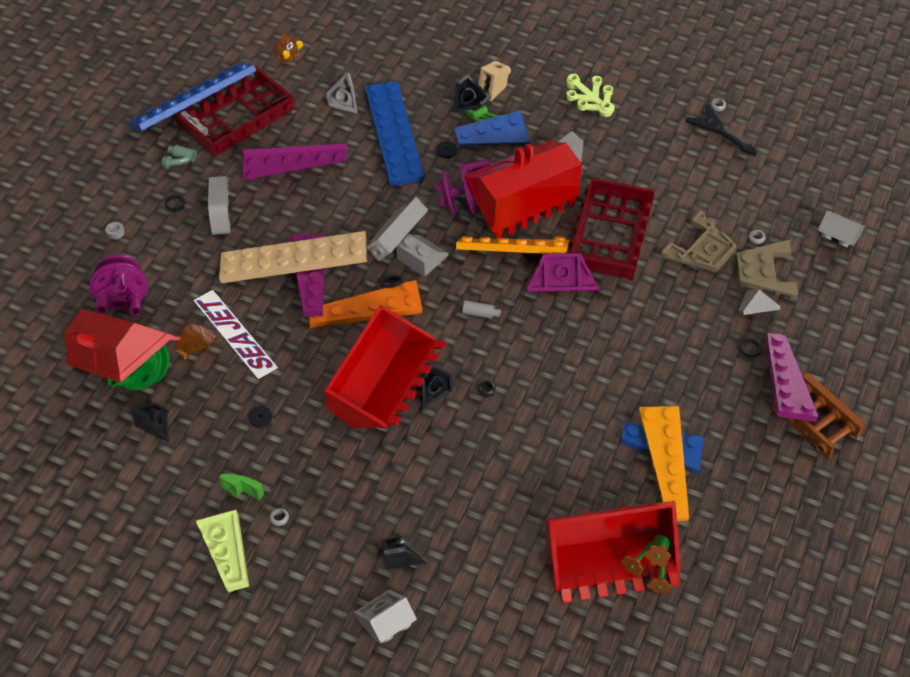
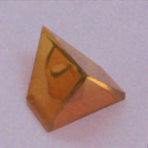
(194, 339)

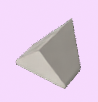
(343, 95)
(756, 302)

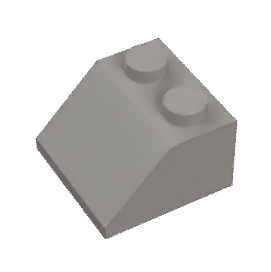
(841, 228)
(420, 253)
(386, 616)

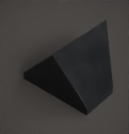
(468, 95)
(435, 385)
(152, 419)
(399, 554)

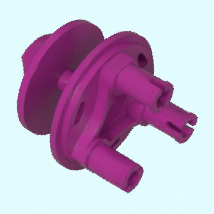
(448, 192)
(118, 284)

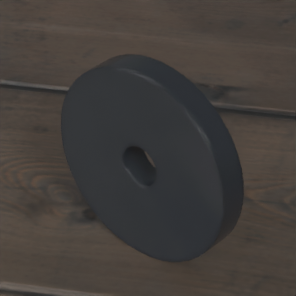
(442, 152)
(260, 411)

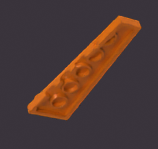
(400, 300)

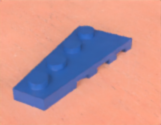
(498, 130)
(692, 445)

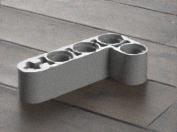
(218, 205)

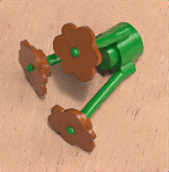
(658, 554)

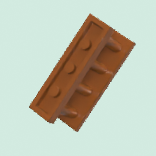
(836, 411)

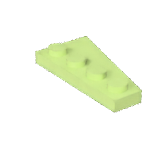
(225, 545)

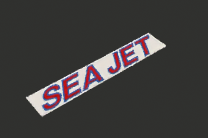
(235, 334)

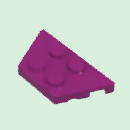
(562, 274)

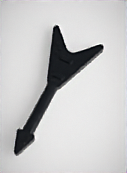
(713, 123)

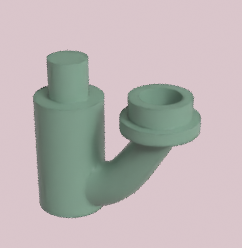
(182, 153)

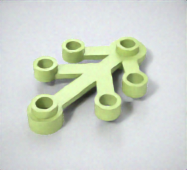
(604, 107)

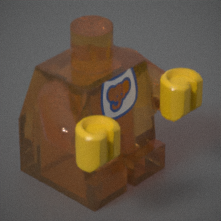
(286, 48)

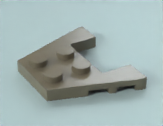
(708, 251)
(757, 269)

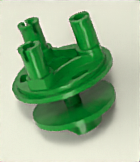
(148, 373)

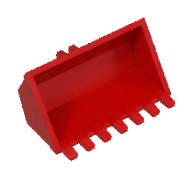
(526, 185)
(110, 344)

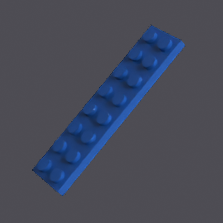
(195, 94)
(394, 133)

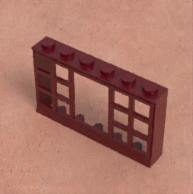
(247, 129)
(606, 265)

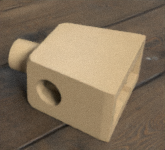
(494, 78)

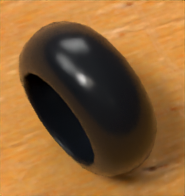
(486, 393)

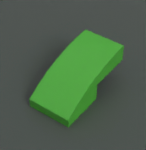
(479, 114)
(236, 484)

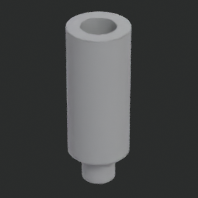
(480, 309)

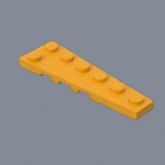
(556, 246)
(665, 444)

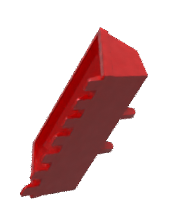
(381, 371)
(590, 546)

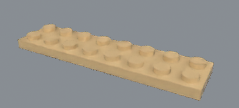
(293, 257)

